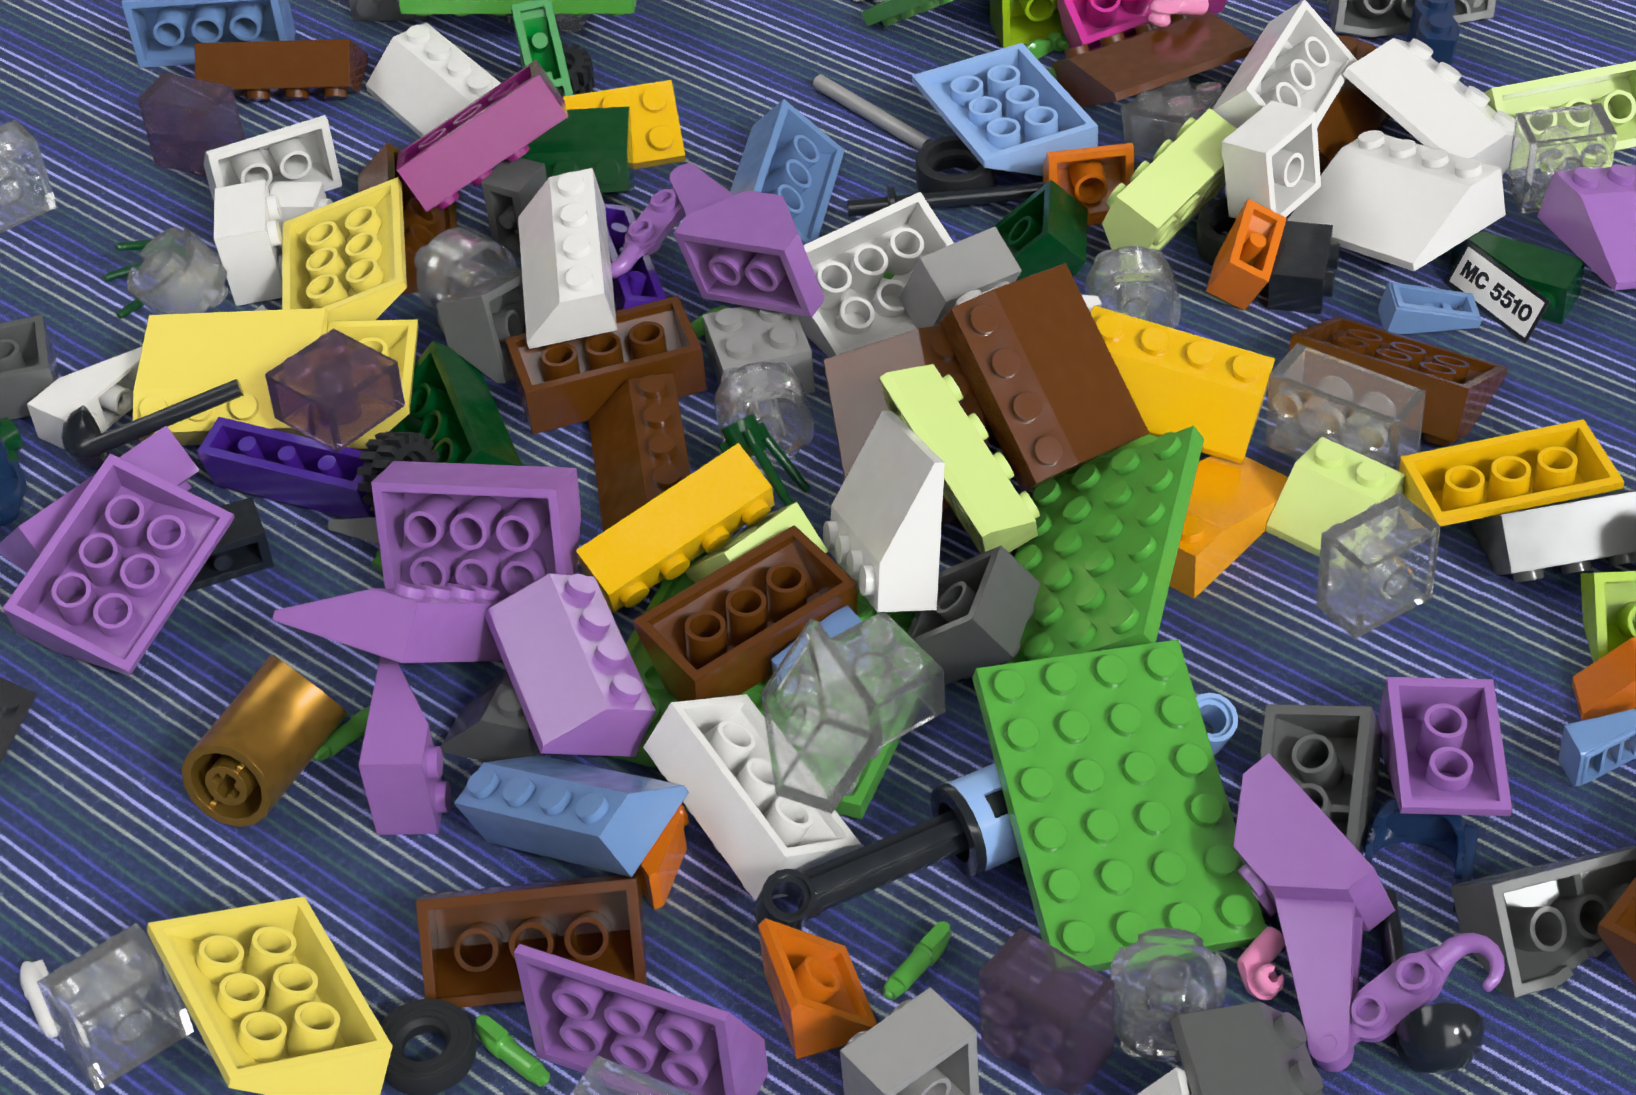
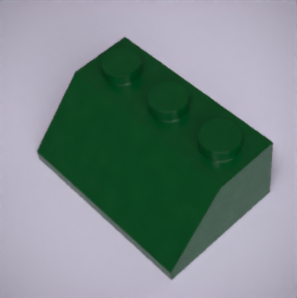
(589, 140)

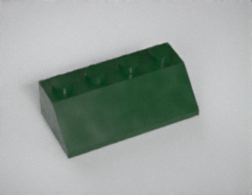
(456, 411)

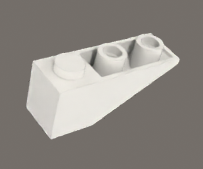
(101, 388)

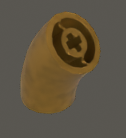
(259, 745)

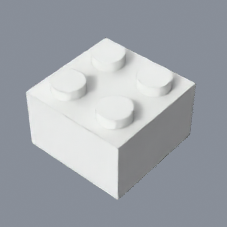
(1272, 159)
(249, 240)

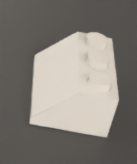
(287, 154)

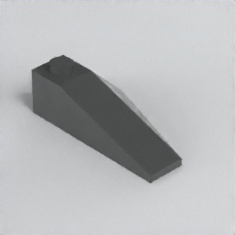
(1393, 17)
(481, 319)
(492, 726)
(1331, 757)
(1545, 915)

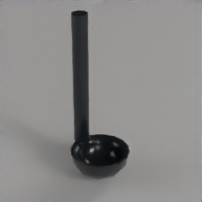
(91, 448)
(1436, 1035)

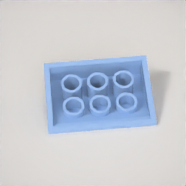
(1007, 109)

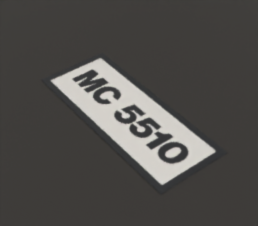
(1497, 292)

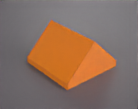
(1091, 174)
(813, 988)

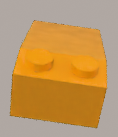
(1223, 519)

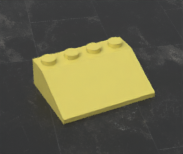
(347, 255)
(204, 350)
(274, 1000)

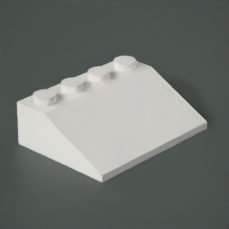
(1403, 199)
(850, 270)
(890, 519)

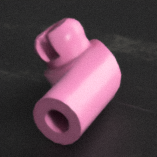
(1162, 10)
(1256, 966)

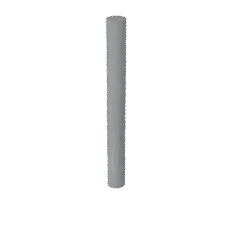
(870, 112)

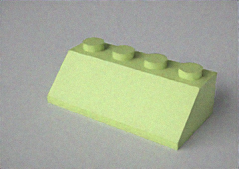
(1609, 85)
(1171, 188)
(974, 479)

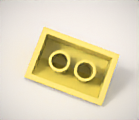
(396, 340)

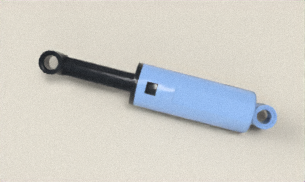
(966, 825)

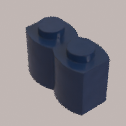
(1435, 26)

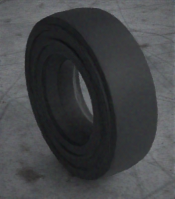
(437, 1073)

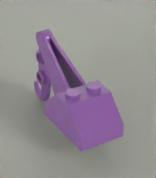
(735, 245)
(1324, 903)

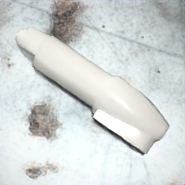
(29, 976)

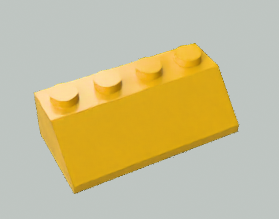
(1188, 381)
(1508, 473)
(677, 528)

